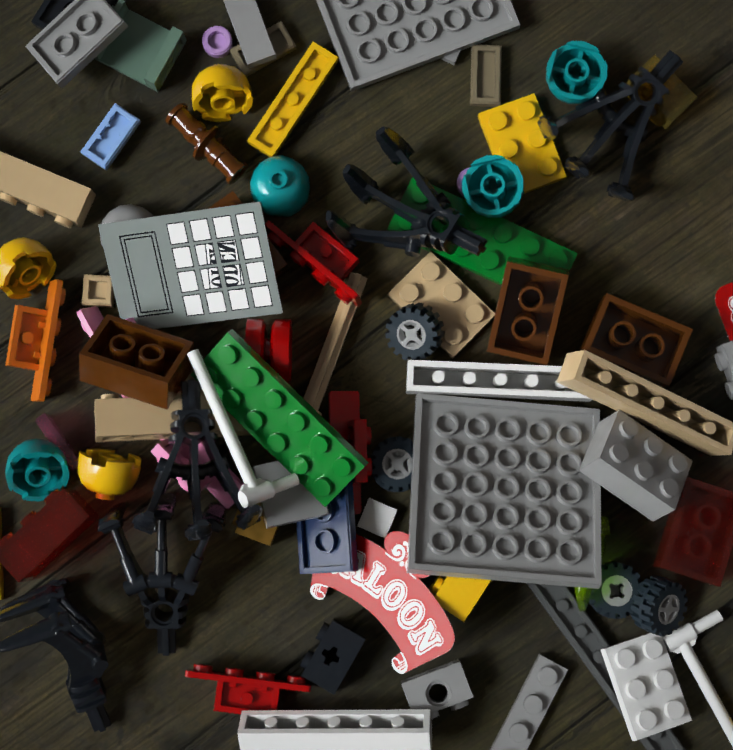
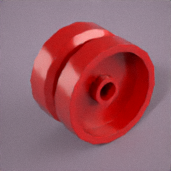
(274, 351)

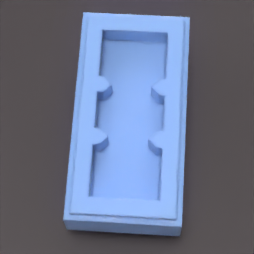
(110, 136)

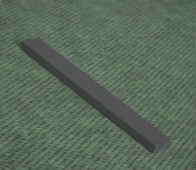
(587, 643)

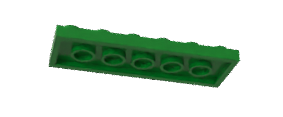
(502, 238)
(281, 419)

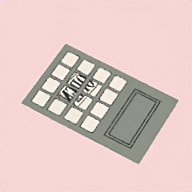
(192, 266)

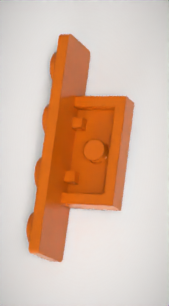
(33, 339)

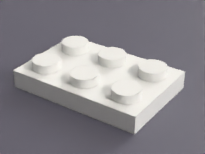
(646, 685)

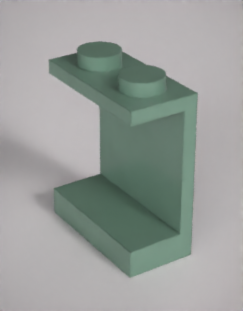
(143, 49)

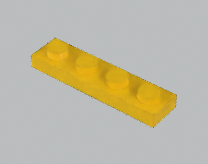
(293, 100)

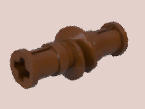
(206, 143)

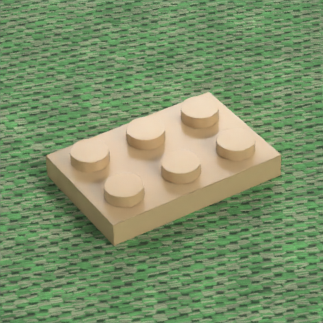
(441, 289)

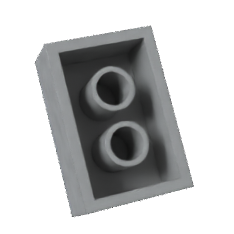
(636, 465)

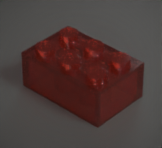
(46, 534)
(698, 534)

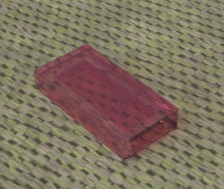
(56, 437)

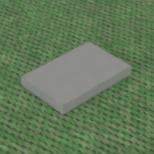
(76, 38)

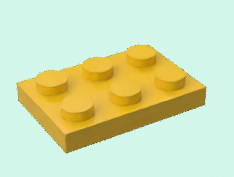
(515, 134)

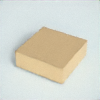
(97, 291)

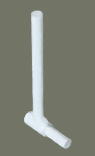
(253, 489)
(681, 642)

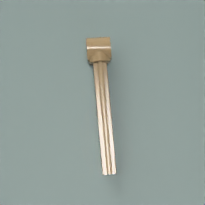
(333, 345)

